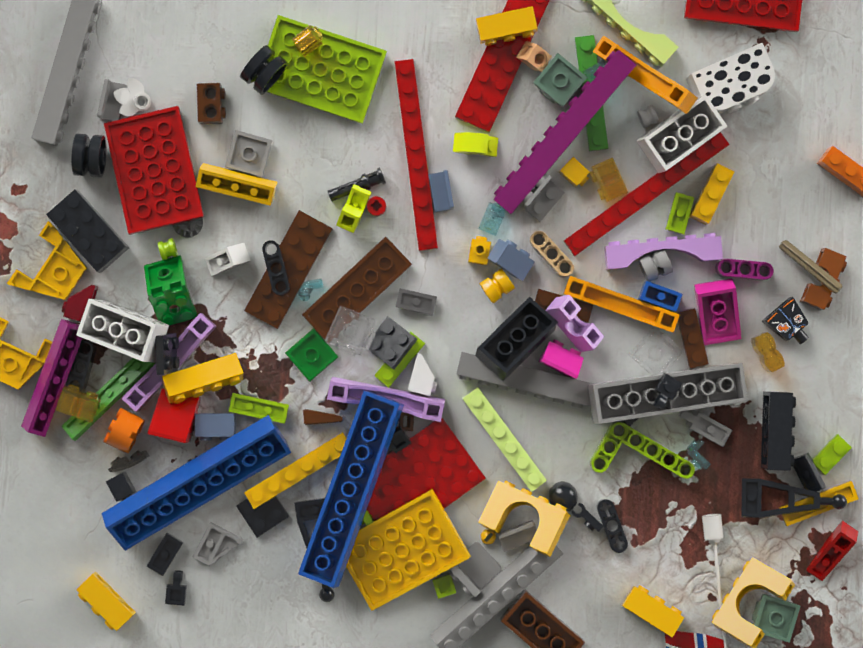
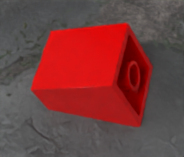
(173, 419)

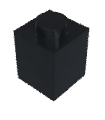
(121, 486)

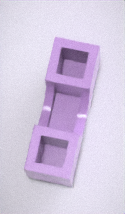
(583, 335)

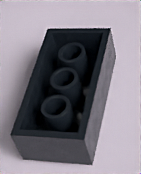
(87, 231)
(516, 338)
(777, 430)

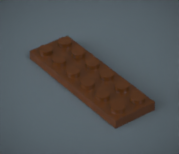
(299, 250)
(359, 285)

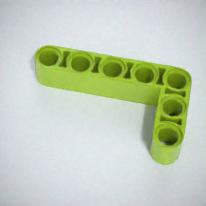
(644, 442)

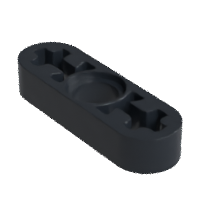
(622, 537)

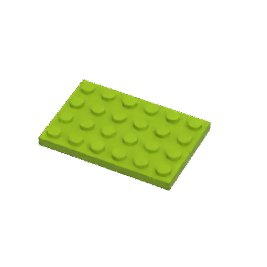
(332, 78)

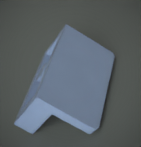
(441, 191)

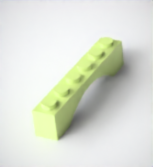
(656, 46)
(504, 439)

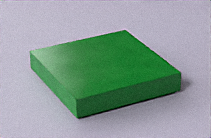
(311, 355)

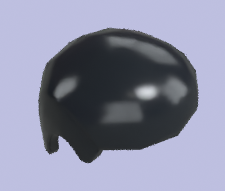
(563, 494)

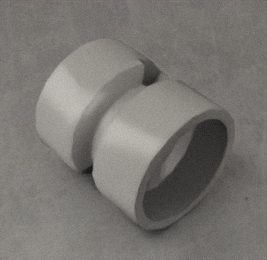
(655, 266)

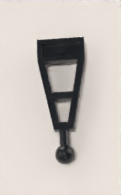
(751, 499)
(305, 511)

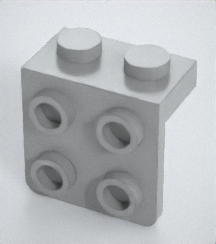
(476, 570)

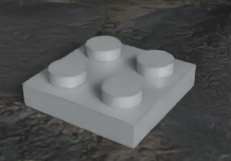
(248, 153)

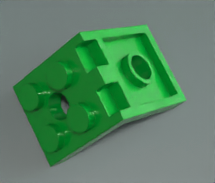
(169, 291)

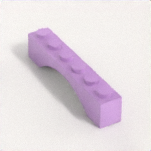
(703, 249)
(150, 383)
(414, 404)

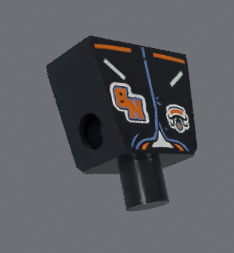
(788, 321)

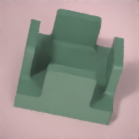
(559, 80)
(775, 617)

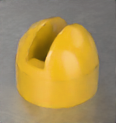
(485, 533)

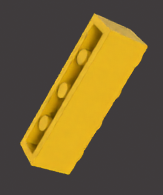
(236, 184)
(202, 378)

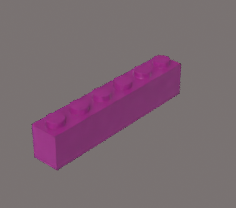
(52, 378)

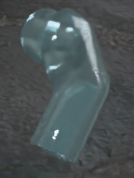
(307, 288)

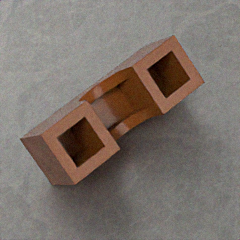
(833, 264)

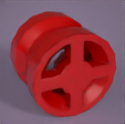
(378, 208)

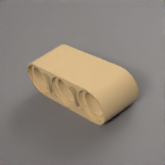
(553, 263)

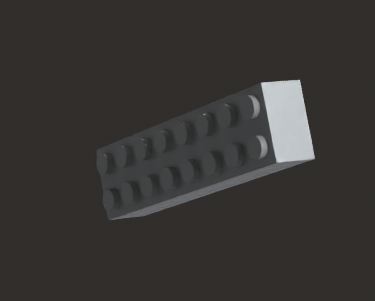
(636, 396)

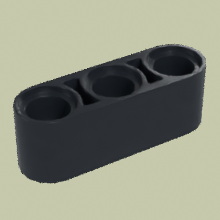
(272, 259)
(88, 360)

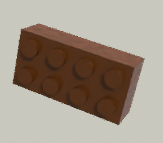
(538, 625)

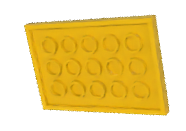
(404, 550)

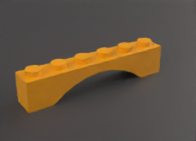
(650, 78)
(621, 304)

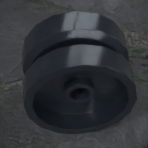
(263, 69)
(89, 155)

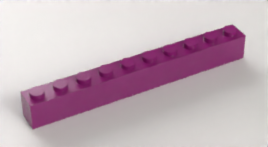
(565, 131)

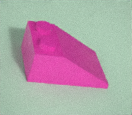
(718, 311)
(561, 359)

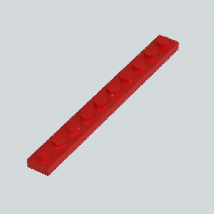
(416, 154)
(643, 195)

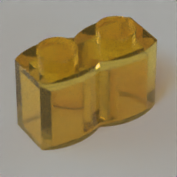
(308, 40)
(608, 180)
(765, 347)
(78, 403)

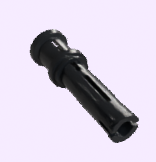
(365, 182)

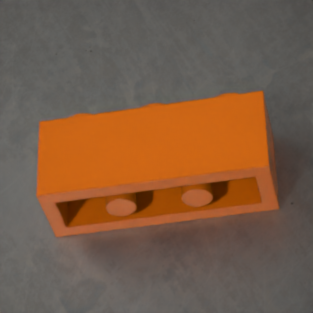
(843, 168)

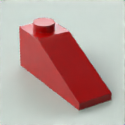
(833, 550)

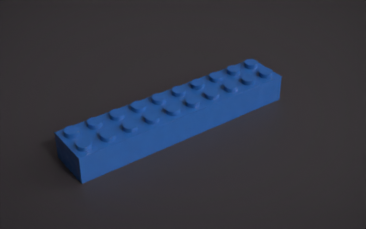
(196, 483)
(351, 489)

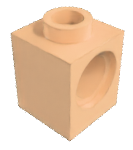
(528, 53)

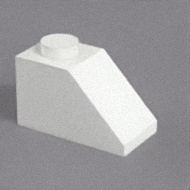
(227, 259)
(422, 378)

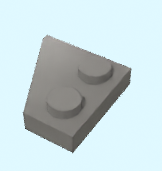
(215, 544)

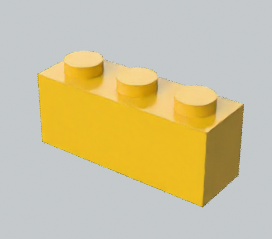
(506, 26)
(711, 194)
(105, 601)
(653, 610)

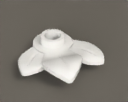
(129, 98)

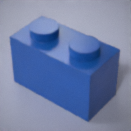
(660, 296)

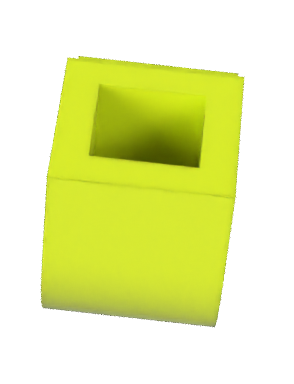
(475, 143)
(353, 209)

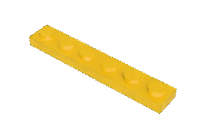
(296, 471)

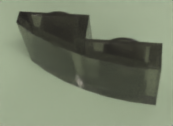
(123, 463)

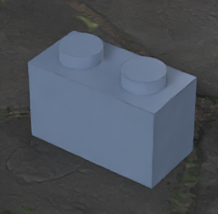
(510, 259)
(215, 425)

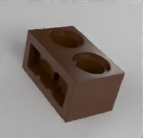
(205, 104)

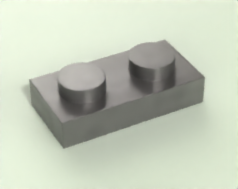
(416, 301)

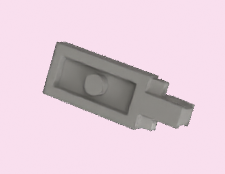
(706, 427)

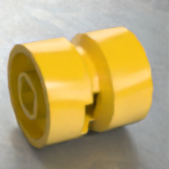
(497, 285)

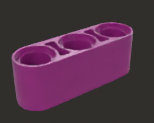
(752, 274)

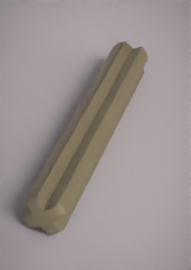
(810, 266)

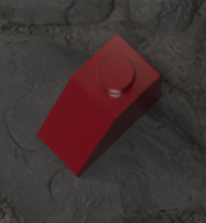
(76, 304)

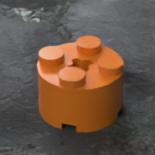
(124, 430)

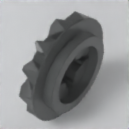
(195, 228)

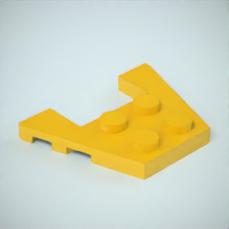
(58, 273)
(18, 365)

